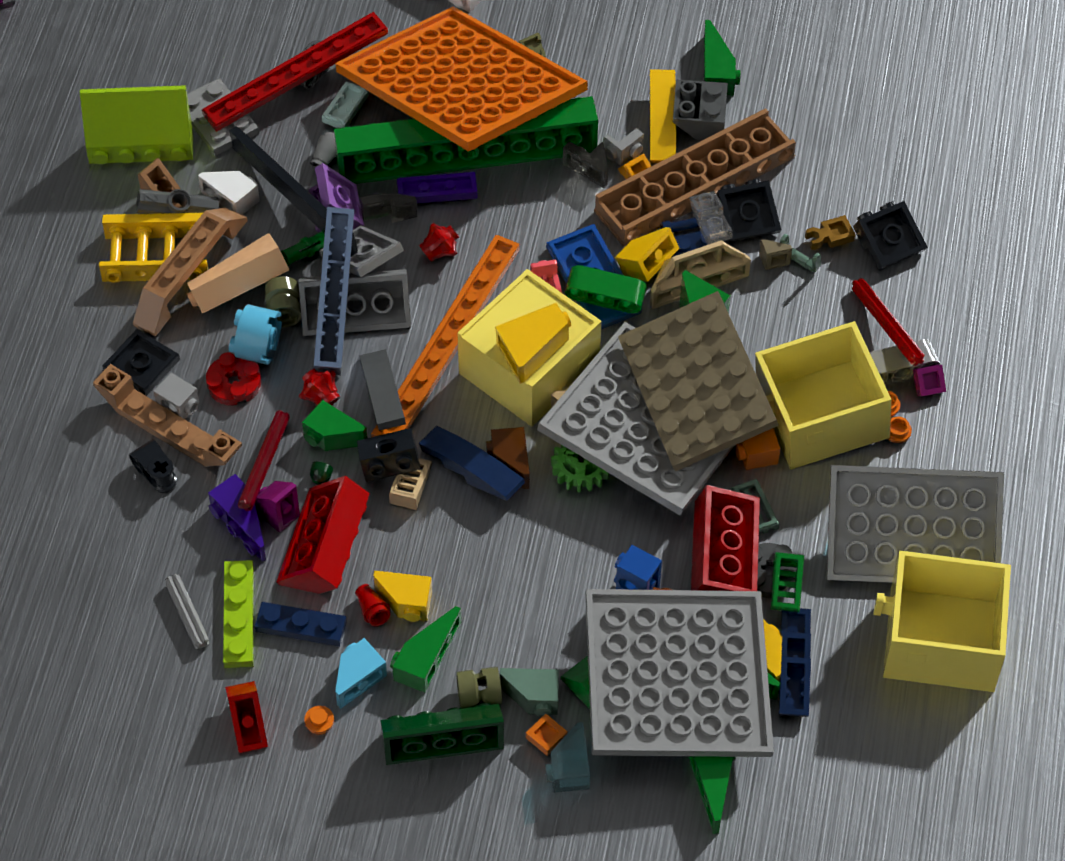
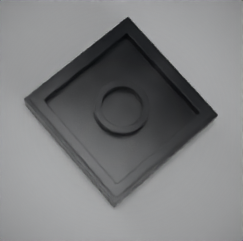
(143, 360)

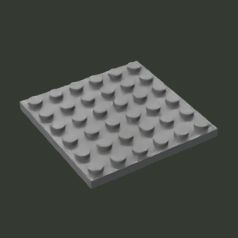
(611, 427)
(678, 673)

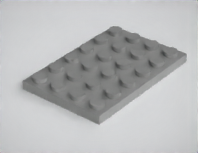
(912, 511)

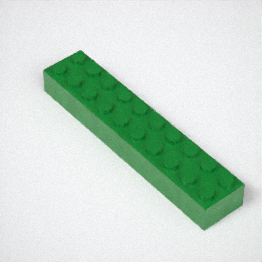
(413, 149)

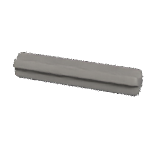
(187, 611)

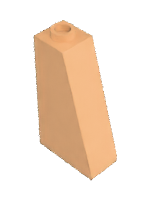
(237, 274)

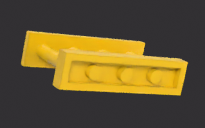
(142, 228)

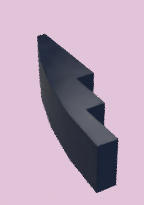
(472, 462)
(795, 663)

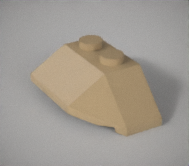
(713, 263)

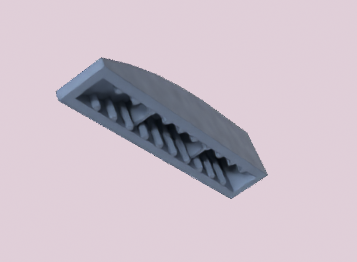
(333, 290)

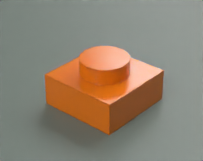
(546, 734)

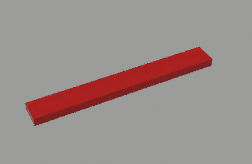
(294, 71)

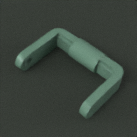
(811, 264)

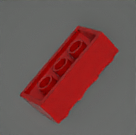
(324, 536)
(725, 541)

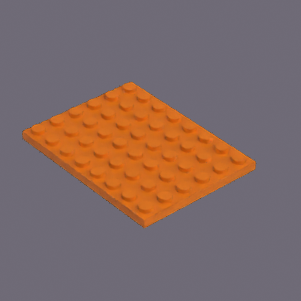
(461, 78)

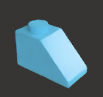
(358, 671)

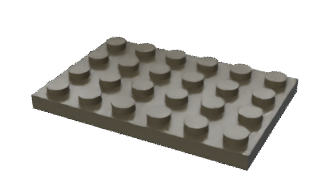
(697, 381)

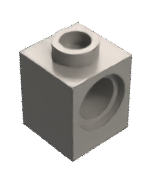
(177, 396)

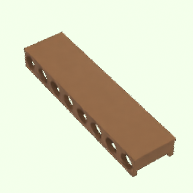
(664, 189)

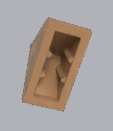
(157, 178)

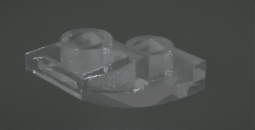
(710, 217)

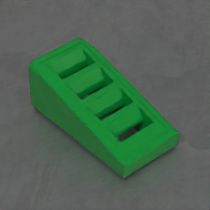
(787, 560)

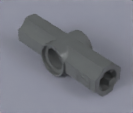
(162, 202)

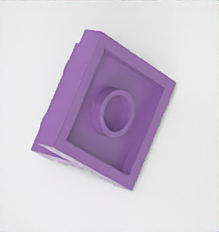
(336, 192)

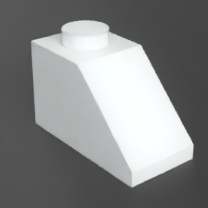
(232, 188)

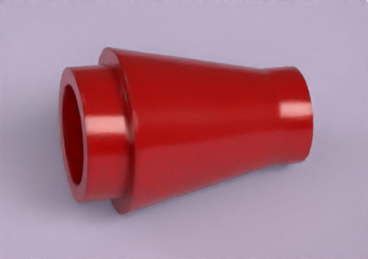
(373, 607)

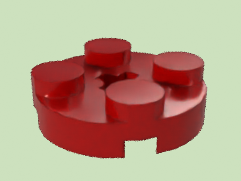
(226, 367)

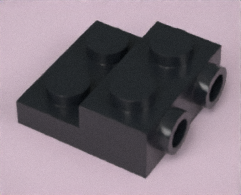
(749, 209)
(889, 234)

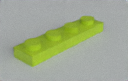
(238, 614)

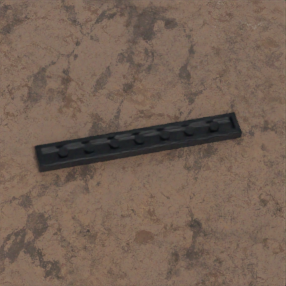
(282, 180)

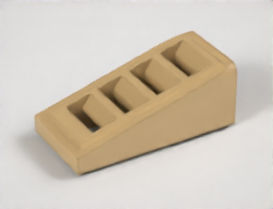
(410, 499)

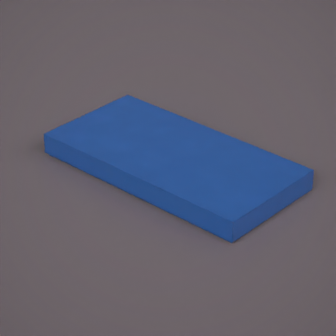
(587, 249)

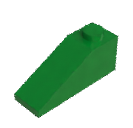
(718, 60)
(425, 651)
(712, 779)

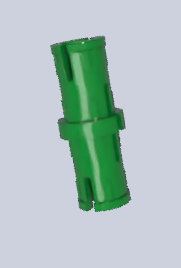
(294, 254)

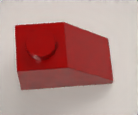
(246, 716)

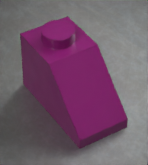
(278, 504)

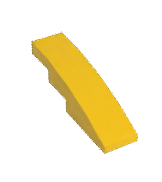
(661, 111)

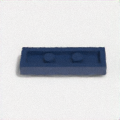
(300, 624)

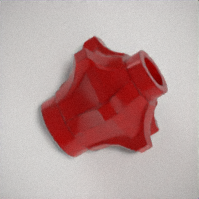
(439, 242)
(319, 387)

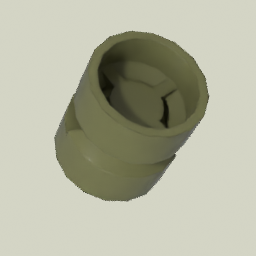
(284, 296)
(468, 689)

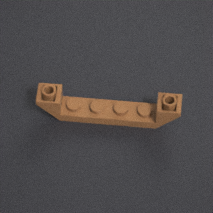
(152, 307)
(162, 423)

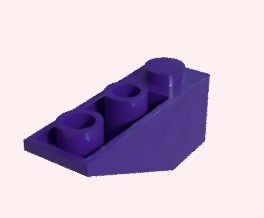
(239, 523)

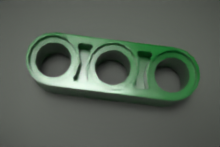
(605, 289)

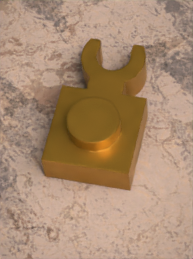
(832, 231)

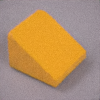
(634, 166)

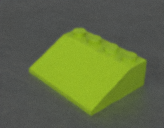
(137, 124)

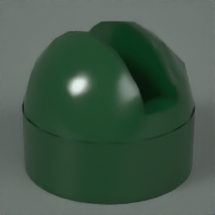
(320, 472)

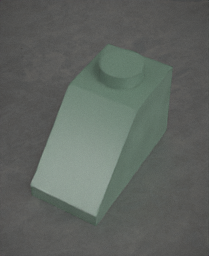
(532, 689)

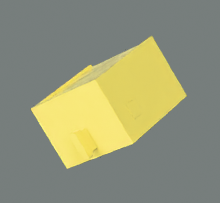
(487, 368)
(824, 394)
(946, 621)

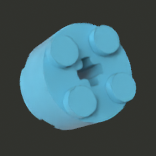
(255, 334)

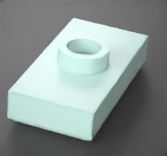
(345, 105)

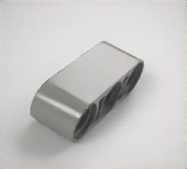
(894, 365)

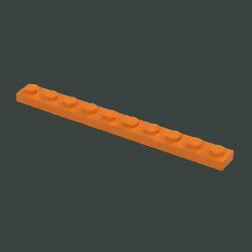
(444, 341)

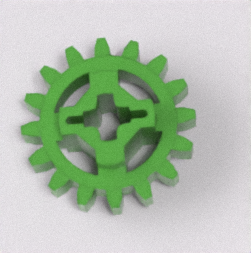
(576, 470)

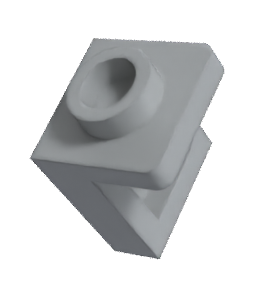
(625, 149)

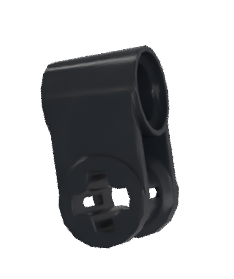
(154, 466)

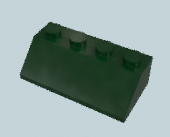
(442, 733)

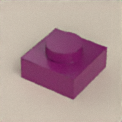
(929, 380)

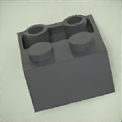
(700, 107)

